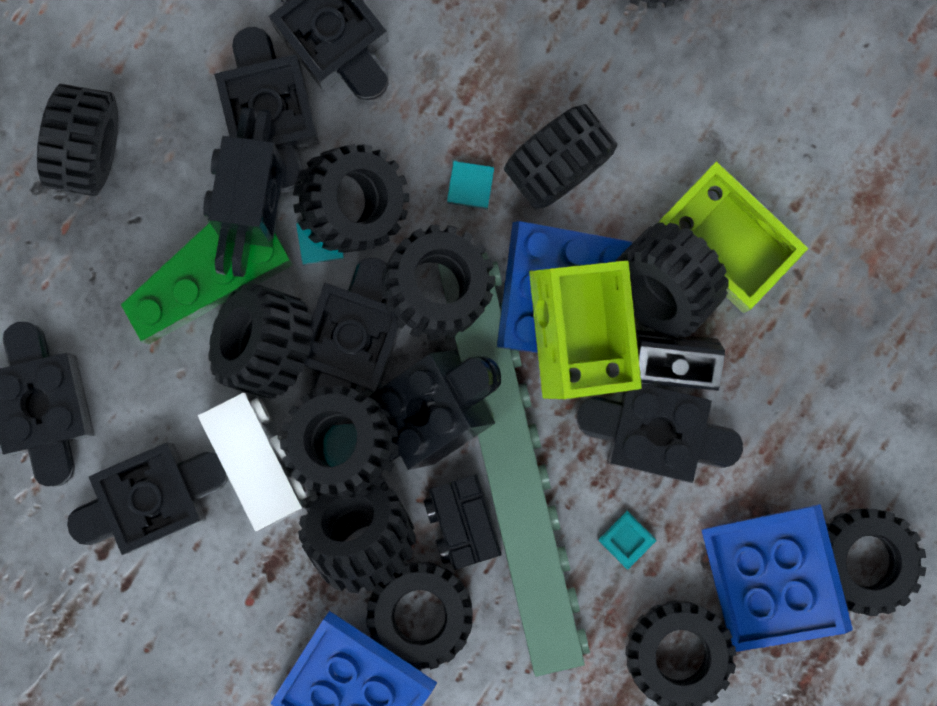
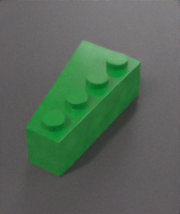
(190, 287)

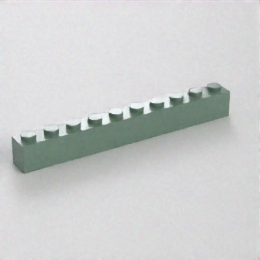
(519, 499)

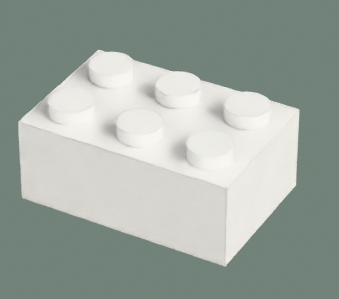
(254, 460)

